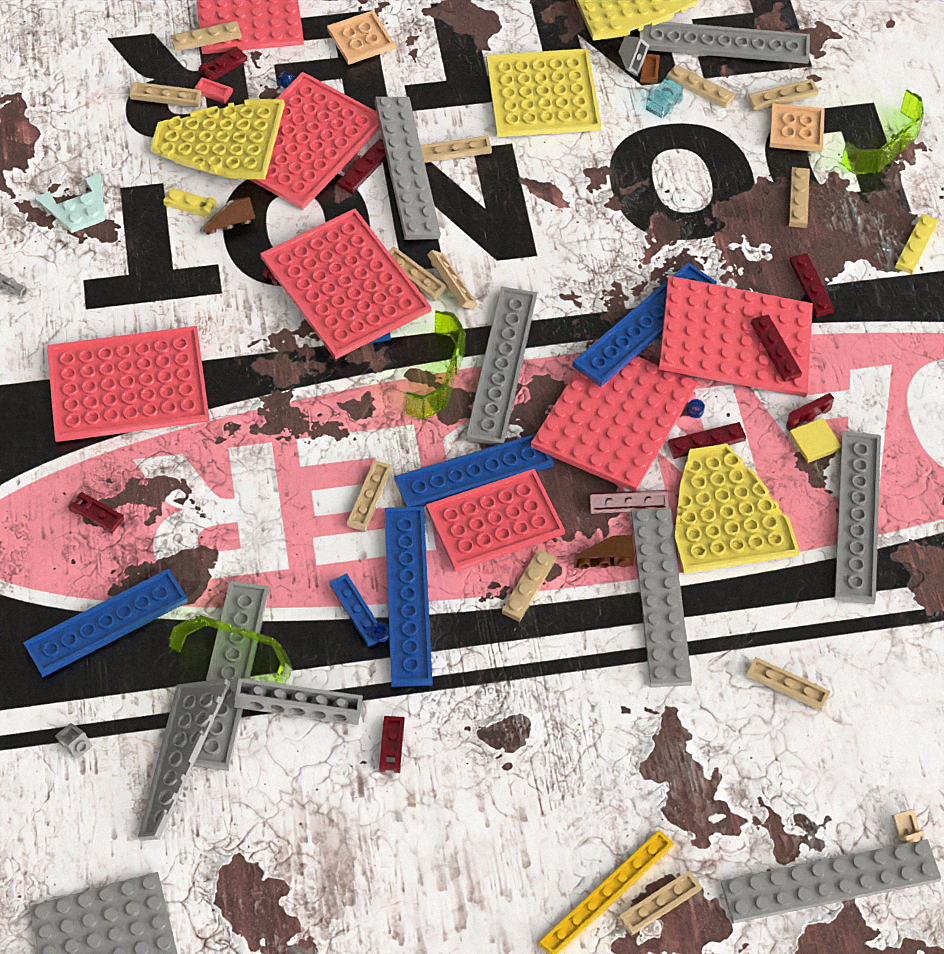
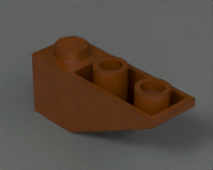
(234, 212)
(612, 551)

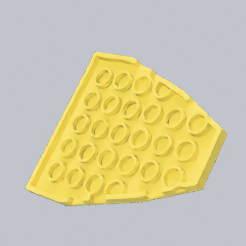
(618, 17)
(223, 141)
(727, 514)

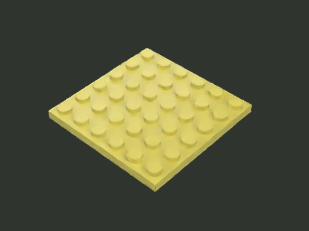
(543, 92)

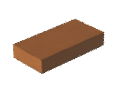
(649, 69)

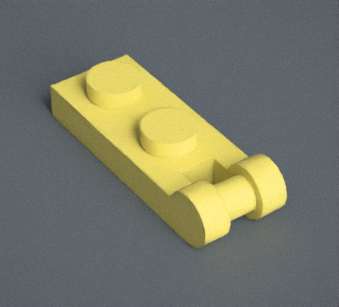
(189, 202)

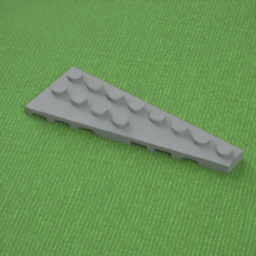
(186, 730)

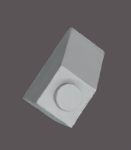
(633, 53)

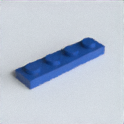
(354, 607)

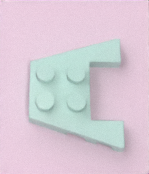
(78, 211)

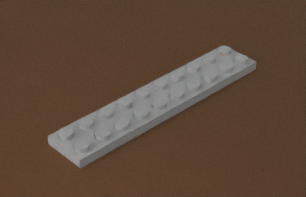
(727, 42)
(407, 168)
(501, 366)
(858, 518)
(661, 598)
(232, 660)
(830, 881)

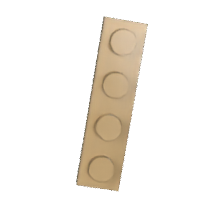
(206, 36)
(701, 86)
(165, 94)
(783, 94)
(456, 149)
(799, 197)
(419, 276)
(452, 279)
(369, 496)
(529, 585)
(788, 683)
(660, 903)

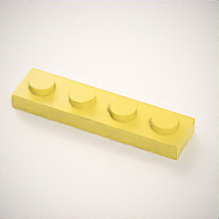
(916, 244)

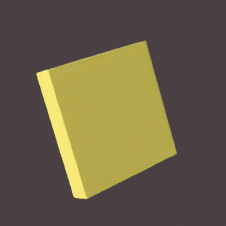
(815, 440)

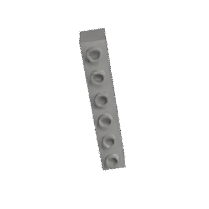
(298, 701)

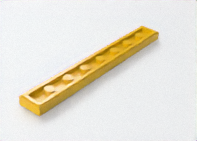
(606, 894)

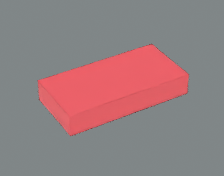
(214, 90)

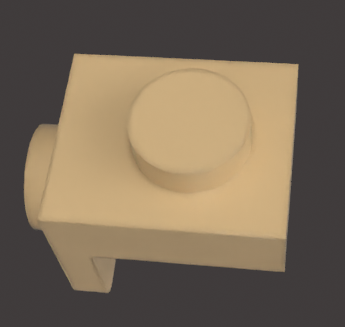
(907, 826)

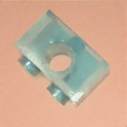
(664, 98)

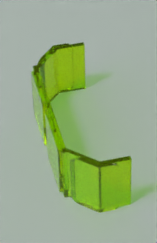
(873, 160)
(429, 404)
(181, 630)

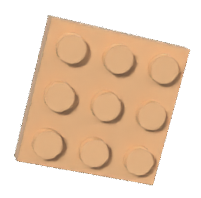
(360, 37)
(797, 127)

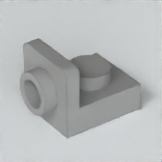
(74, 740)

